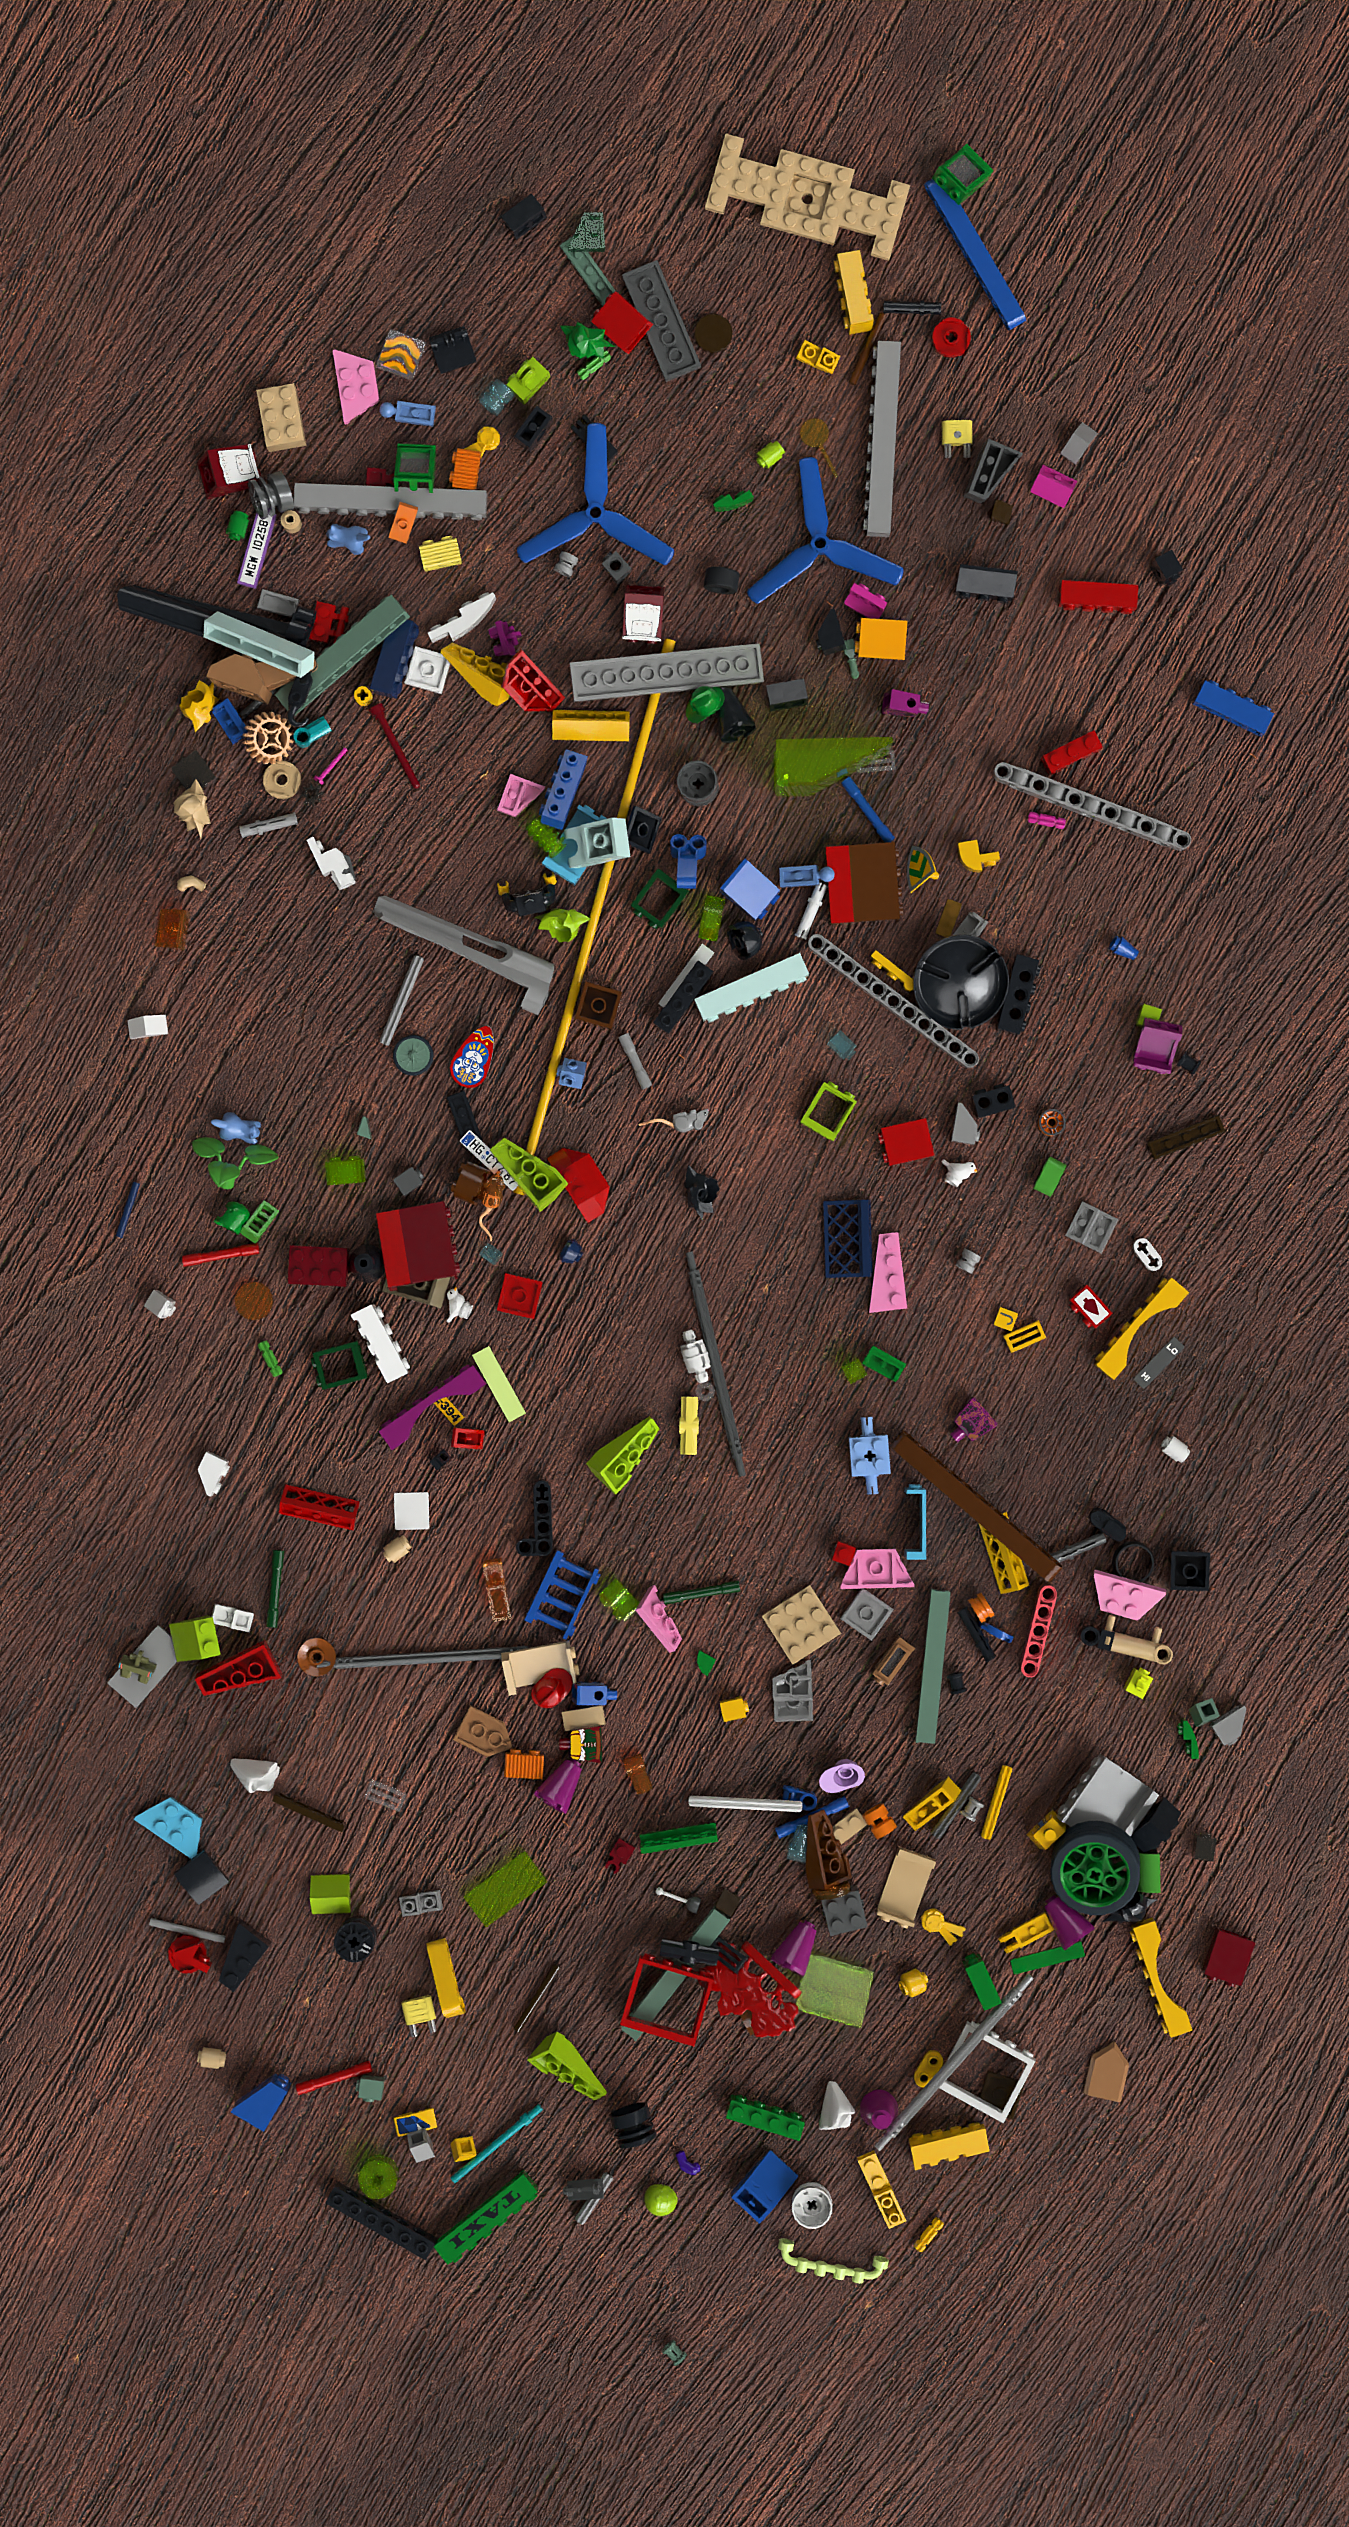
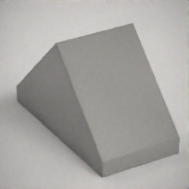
(1078, 443)

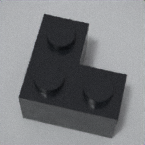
(1156, 1826)

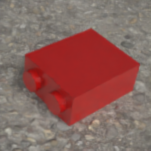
(621, 322)
(906, 1142)

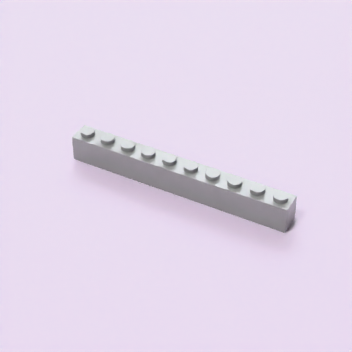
(883, 439)
(385, 500)

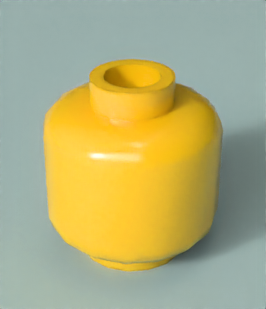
(913, 1983)

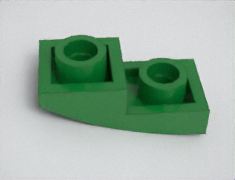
(726, 503)
(1186, 1732)

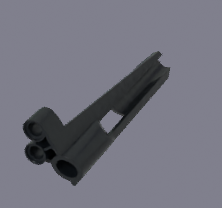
(190, 614)

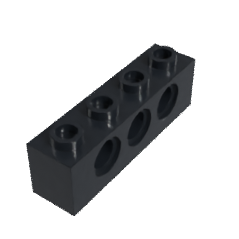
(683, 997)
(1005, 1022)

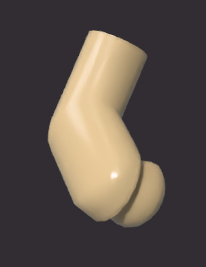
(188, 881)

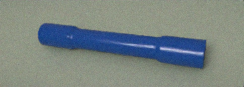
(855, 793)
(831, 1808)

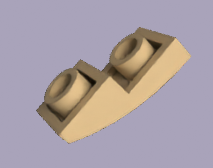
(583, 1718)

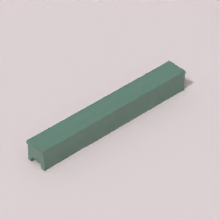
(932, 1666)
(670, 1981)

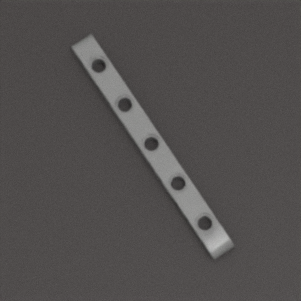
(1091, 806)

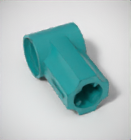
(313, 730)

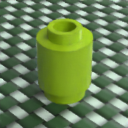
(770, 454)

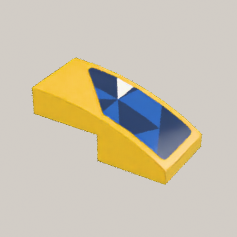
(415, 2121)

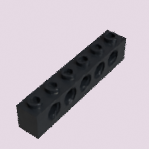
(381, 2220)

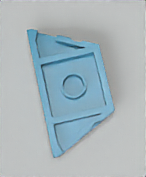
(174, 1825)

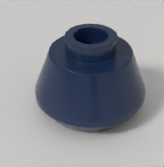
(571, 1252)

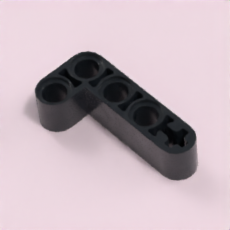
(538, 1518)

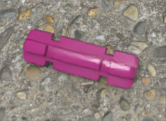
(1046, 820)

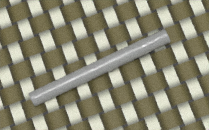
(187, 1930)

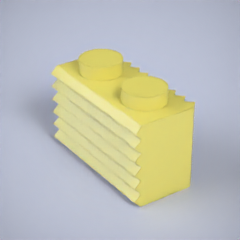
(440, 554)

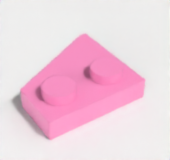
(518, 795)

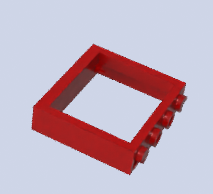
(657, 2029)

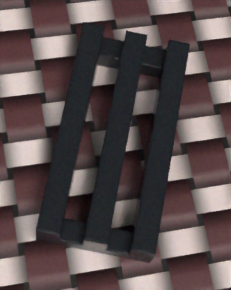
(739, 1964)

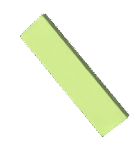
(499, 1384)

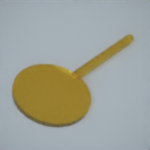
(815, 434)

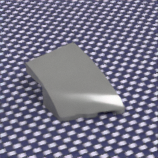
(794, 1694)

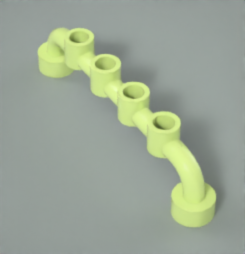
(838, 2270)

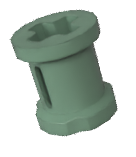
(677, 2359)

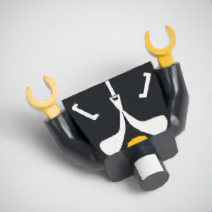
(529, 901)

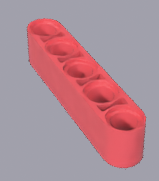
(1035, 1621)

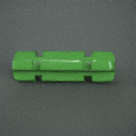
(593, 365)
(270, 1358)

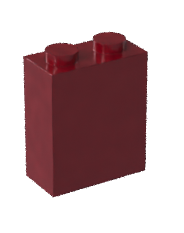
(1228, 1957)

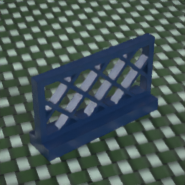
(864, 1243)

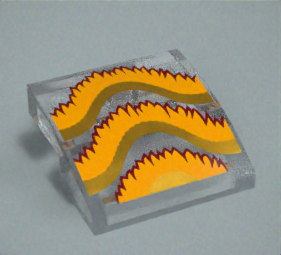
(401, 354)

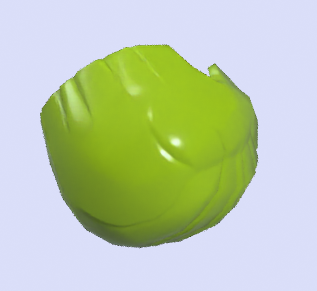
(660, 2199)

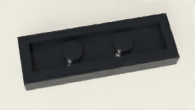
(463, 1114)

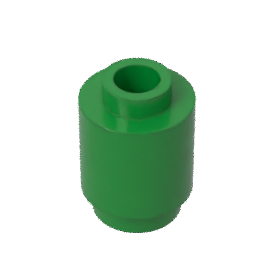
(237, 525)

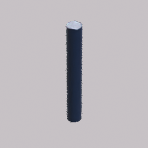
(127, 1209)

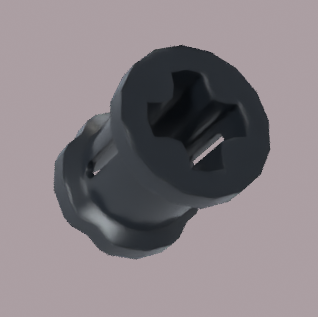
(1188, 1063)
(956, 1683)

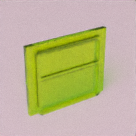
(835, 1990)

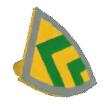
(919, 868)

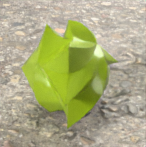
(562, 923)

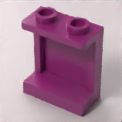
(1157, 1046)

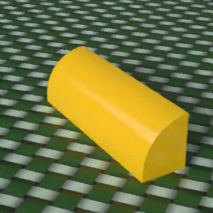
(590, 725)

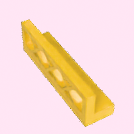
(1013, 1569)

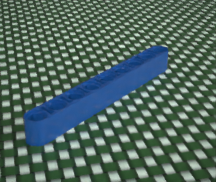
(977, 256)

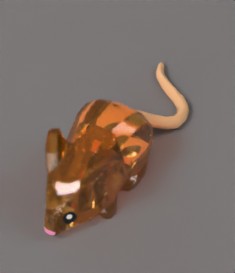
(492, 1196)

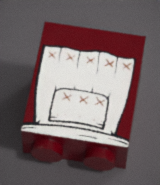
(227, 470)
(643, 613)

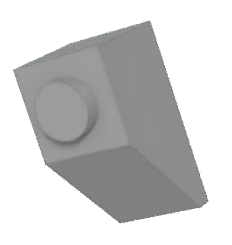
(964, 1127)
(1229, 1725)

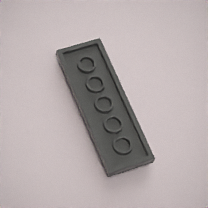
(668, 334)

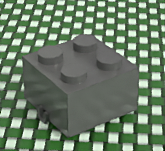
(845, 1912)

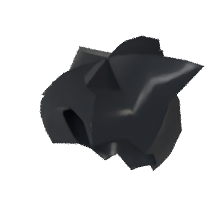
(700, 1191)
(1133, 1911)

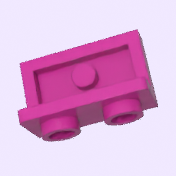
(865, 602)

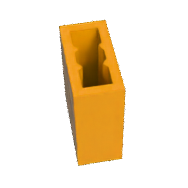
(881, 638)

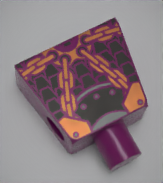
(896, 704)
(972, 1421)

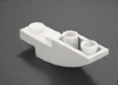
(471, 615)

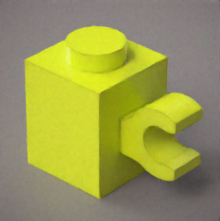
(1138, 1682)

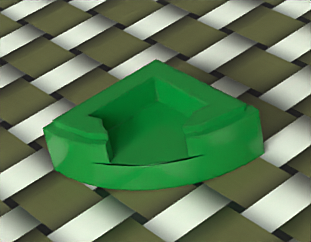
(705, 1662)

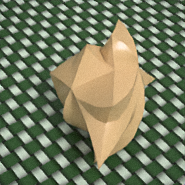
(192, 808)

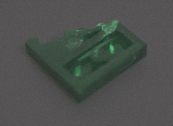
(589, 234)

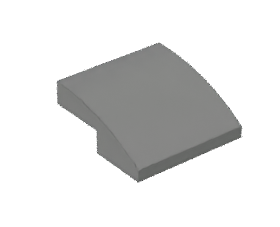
(1091, 1227)

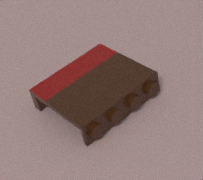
(864, 883)

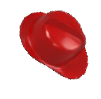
(552, 1688)

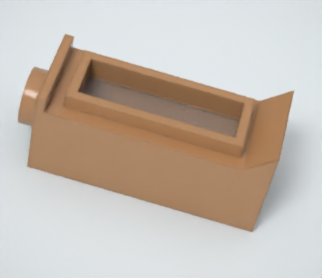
(892, 1661)

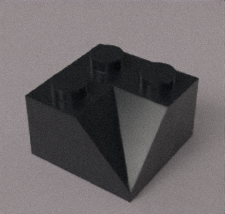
(1188, 1570)

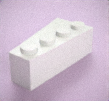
(381, 1343)

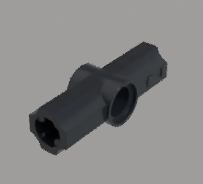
(689, 1951)

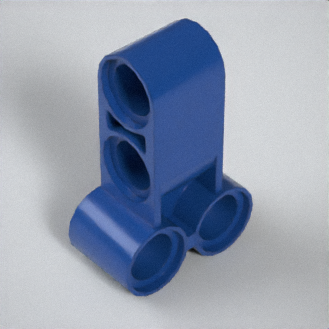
(687, 858)

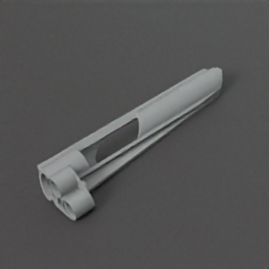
(516, 965)

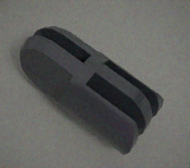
(1107, 1524)

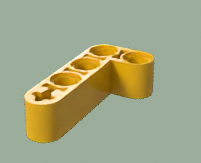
(445, 1979)

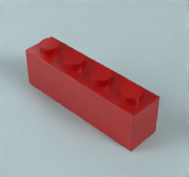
(1098, 596)

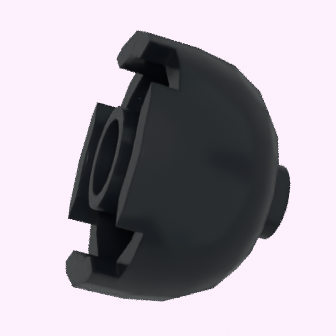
(745, 938)

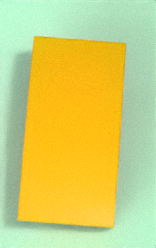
(817, 357)

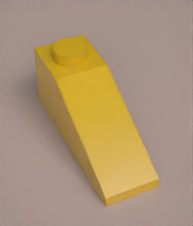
(932, 1803)

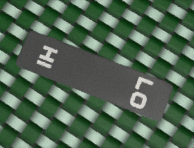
(1159, 1362)

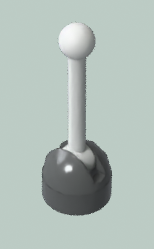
(692, 1903)

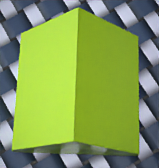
(330, 1894)

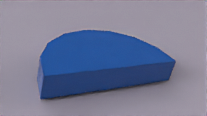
(996, 1632)

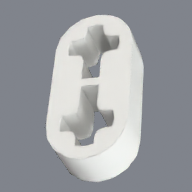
(1143, 1257)

